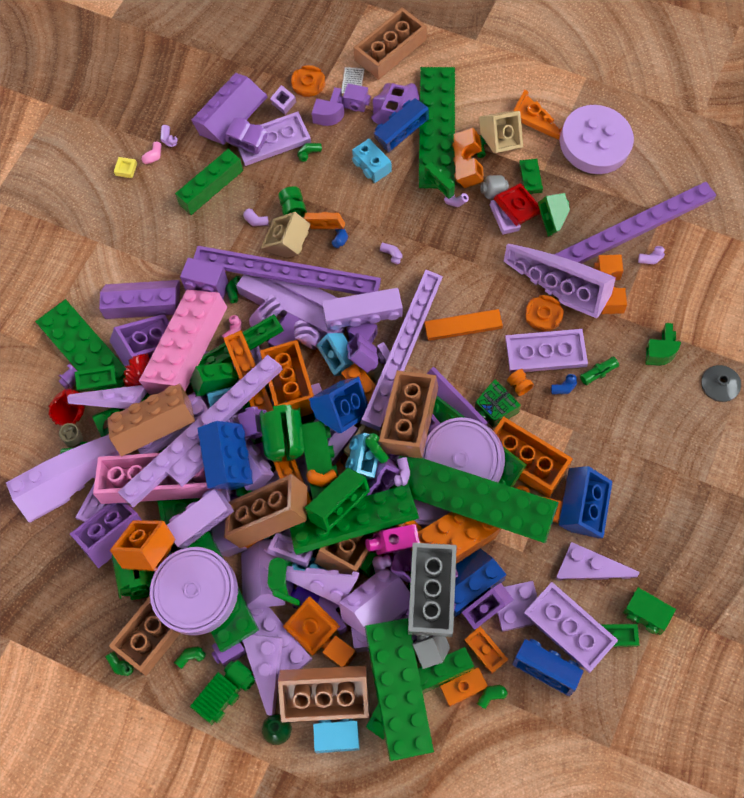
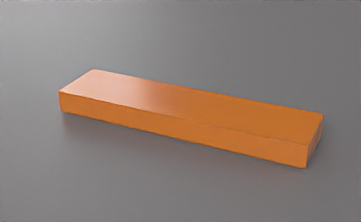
(463, 325)

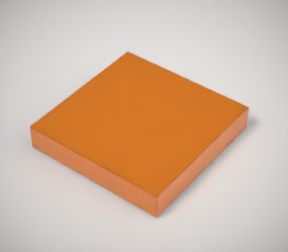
(311, 625)

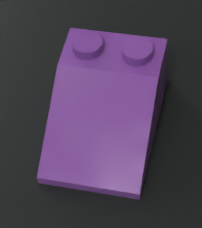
(138, 337)

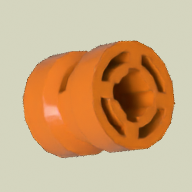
(520, 382)

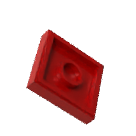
(518, 204)

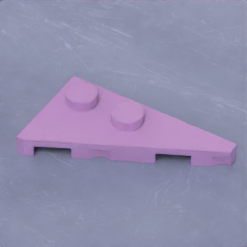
(112, 398)
(586, 564)
(323, 582)
(265, 659)

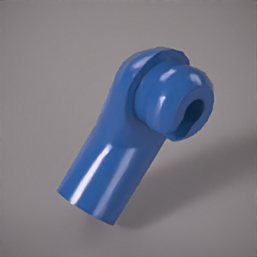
(340, 238)
(566, 387)

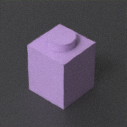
(283, 100)

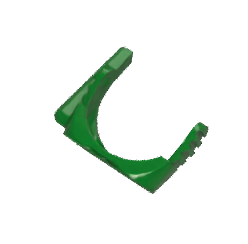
(277, 580)

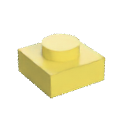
(125, 167)

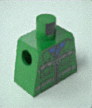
(496, 403)

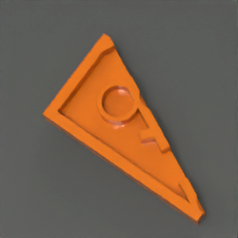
(536, 117)

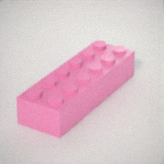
(184, 341)
(117, 471)

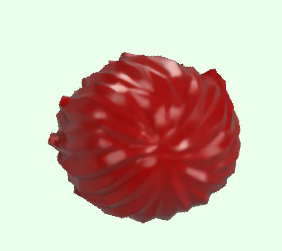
(135, 370)
(65, 413)

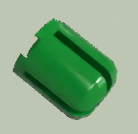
(282, 433)
(128, 585)

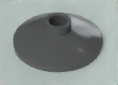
(718, 390)

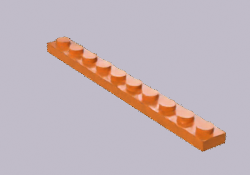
(243, 364)

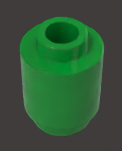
(239, 675)

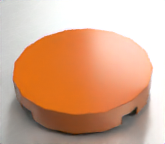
(308, 81)
(544, 313)

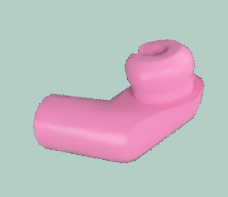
(153, 155)
(235, 326)

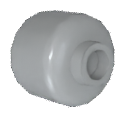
(494, 185)

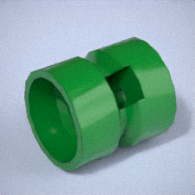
(292, 201)

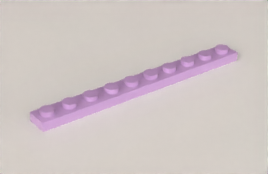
(401, 349)
(222, 411)

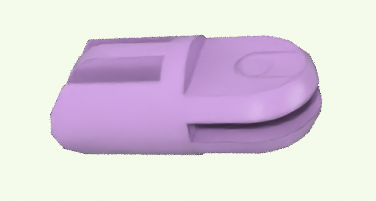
(265, 310)
(307, 334)

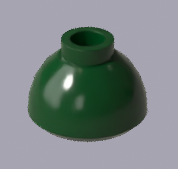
(275, 731)

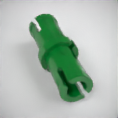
(599, 370)

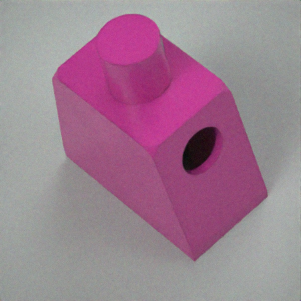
(393, 540)

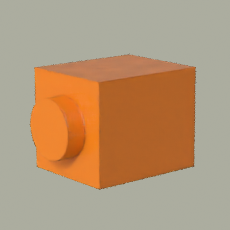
(338, 652)

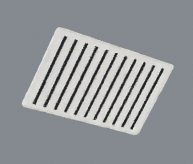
(352, 76)

